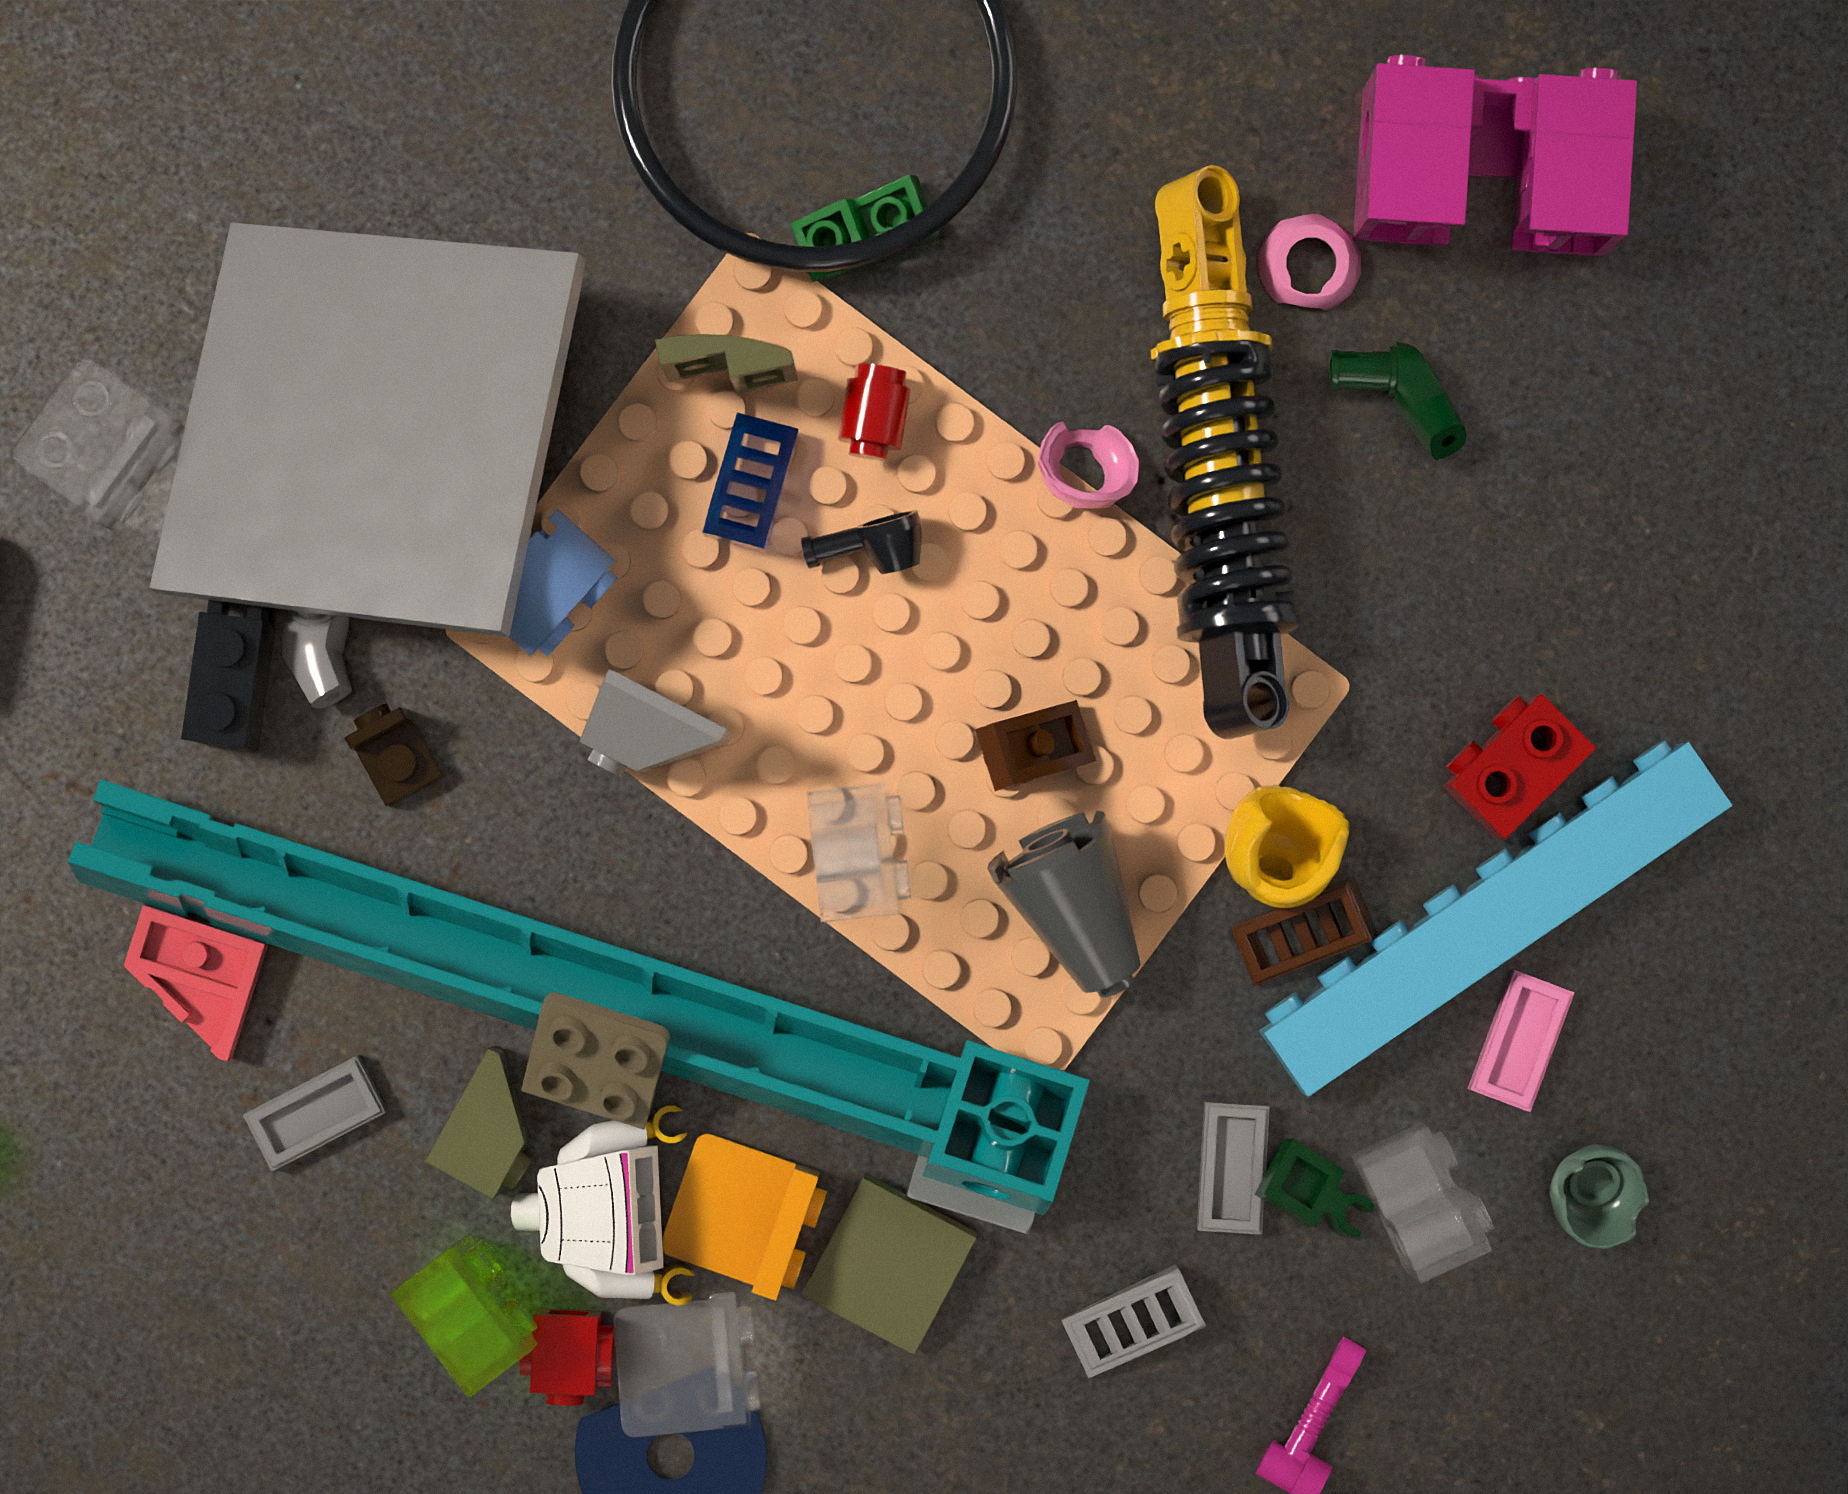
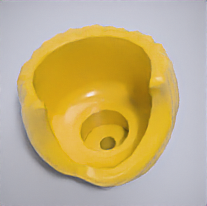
(1284, 845)

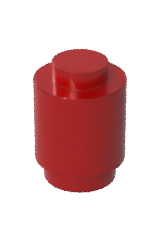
(874, 411)

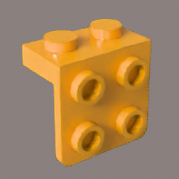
(743, 1214)

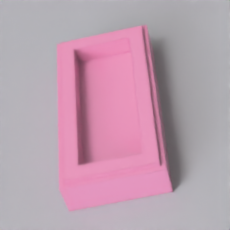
(1521, 1040)

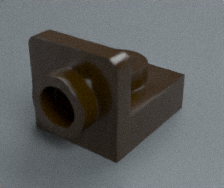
(393, 753)

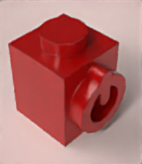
(571, 1355)

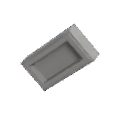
(315, 1113)
(1232, 1167)

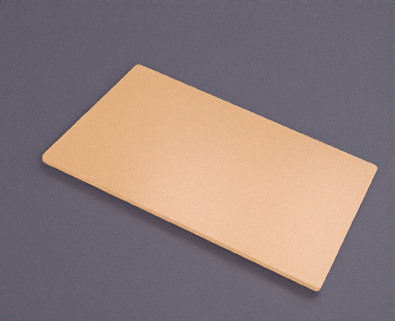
(889, 674)

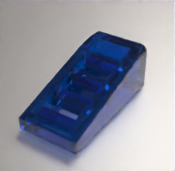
(736, 532)

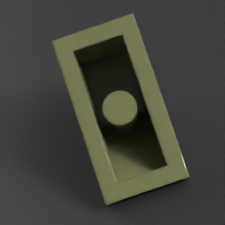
(486, 1131)

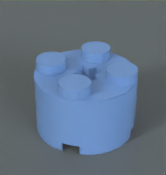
(554, 579)

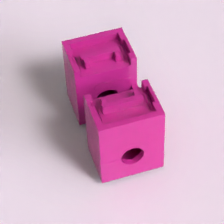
(1552, 133)

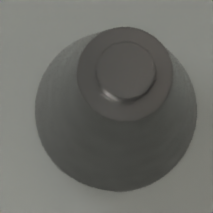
(1074, 900)

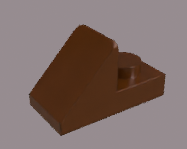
(1035, 745)

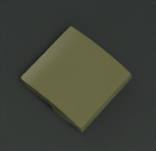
(749, 361)
(889, 1264)

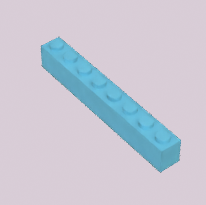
(1493, 917)

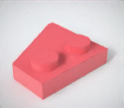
(198, 973)

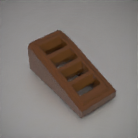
(1354, 908)

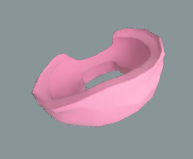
(1273, 259)
(1108, 447)

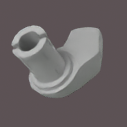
(314, 654)

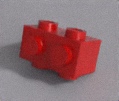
(1521, 771)

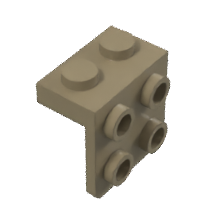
(596, 1060)

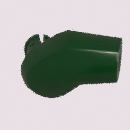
(1413, 388)

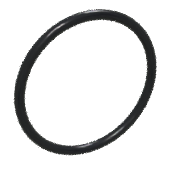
(813, 257)

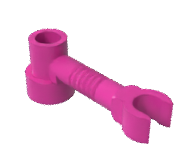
(1293, 1465)

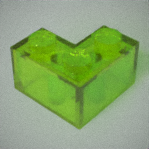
(465, 1316)

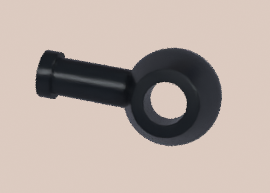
(889, 542)

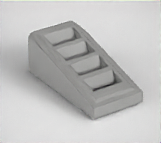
(1169, 1279)

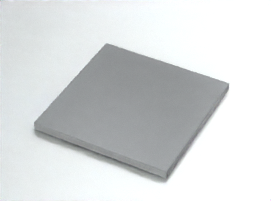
(369, 427)

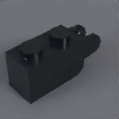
(229, 677)

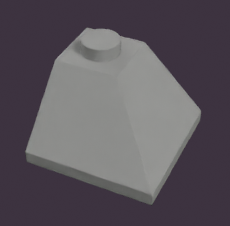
(644, 728)

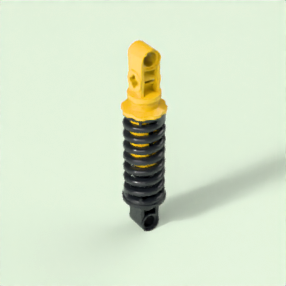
(1217, 458)

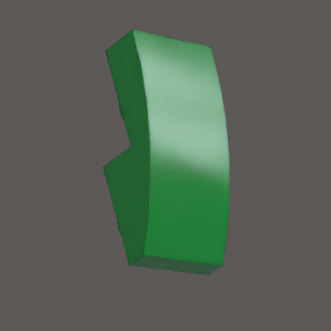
(861, 217)

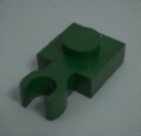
(1306, 1188)

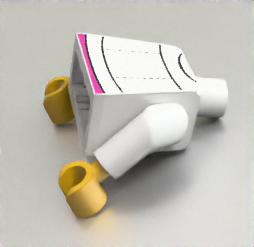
(604, 1211)

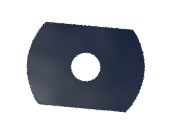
(619, 1464)

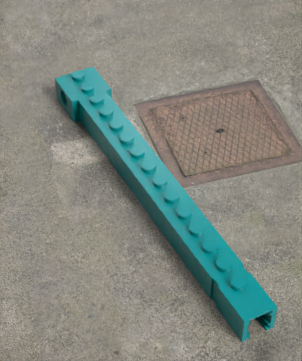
(978, 1118)

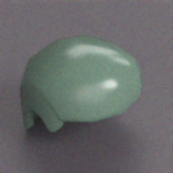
(1598, 1196)

